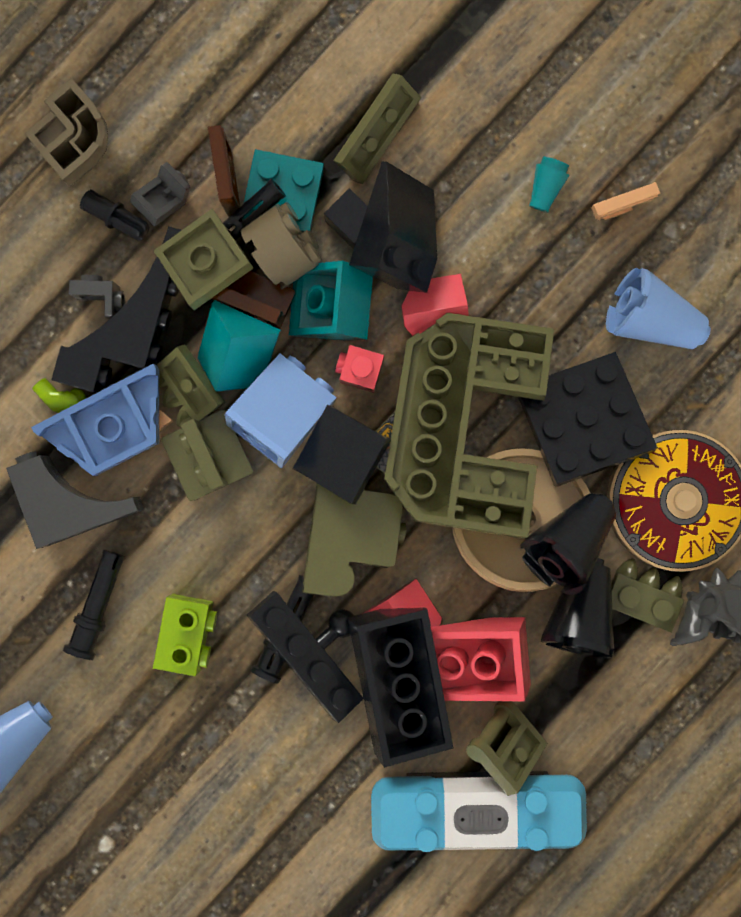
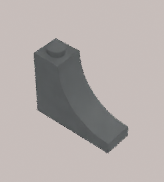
(57, 509)

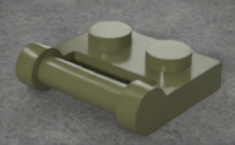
(516, 753)

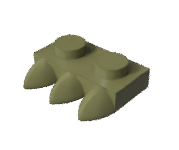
(187, 386)
(644, 599)

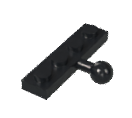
(308, 655)

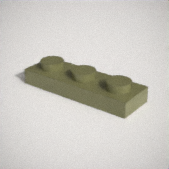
(377, 128)

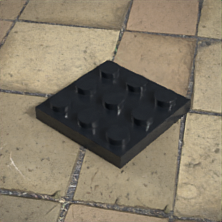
(588, 420)

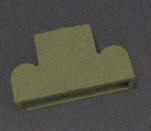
(350, 534)

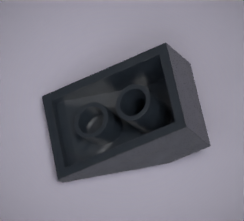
(398, 232)

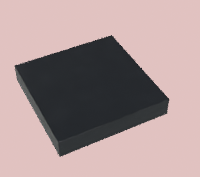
(341, 454)

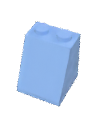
(280, 409)

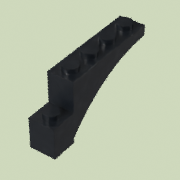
(126, 338)

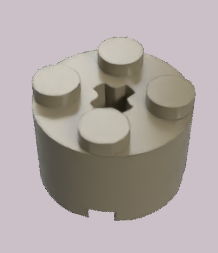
(281, 246)

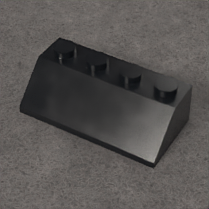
(400, 684)

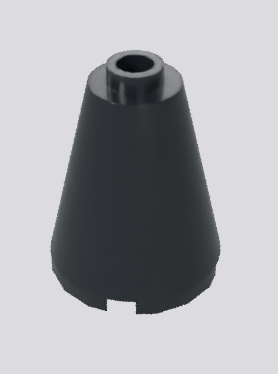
(570, 543)
(584, 619)

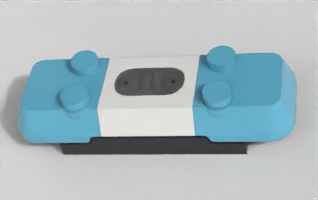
(475, 812)

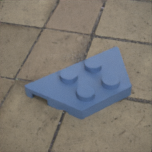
(108, 424)

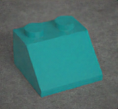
(331, 303)

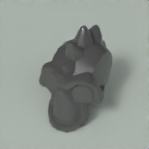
(712, 610)

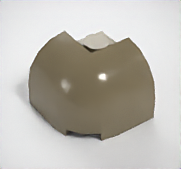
(72, 134)

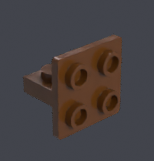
(258, 298)

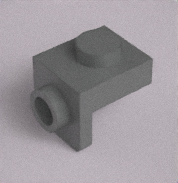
(161, 195)
(94, 288)

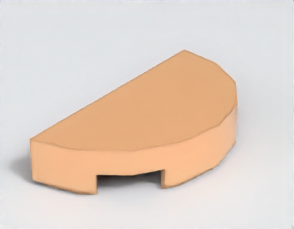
(623, 203)

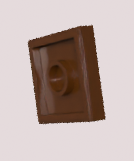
(224, 169)

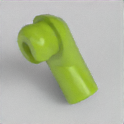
(57, 400)

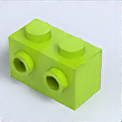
(184, 635)

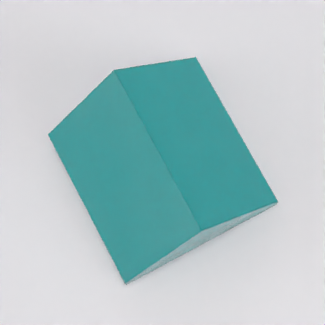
(235, 347)

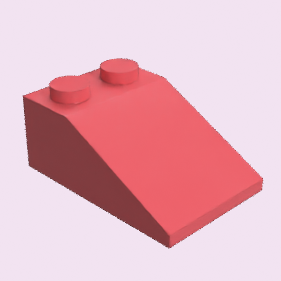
(483, 659)

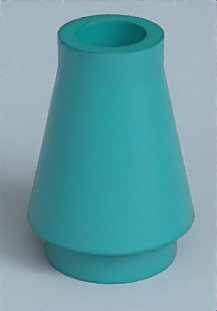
(548, 181)

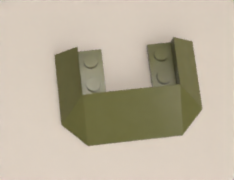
(432, 417)

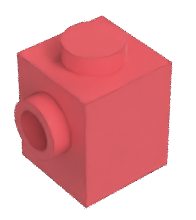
(359, 368)

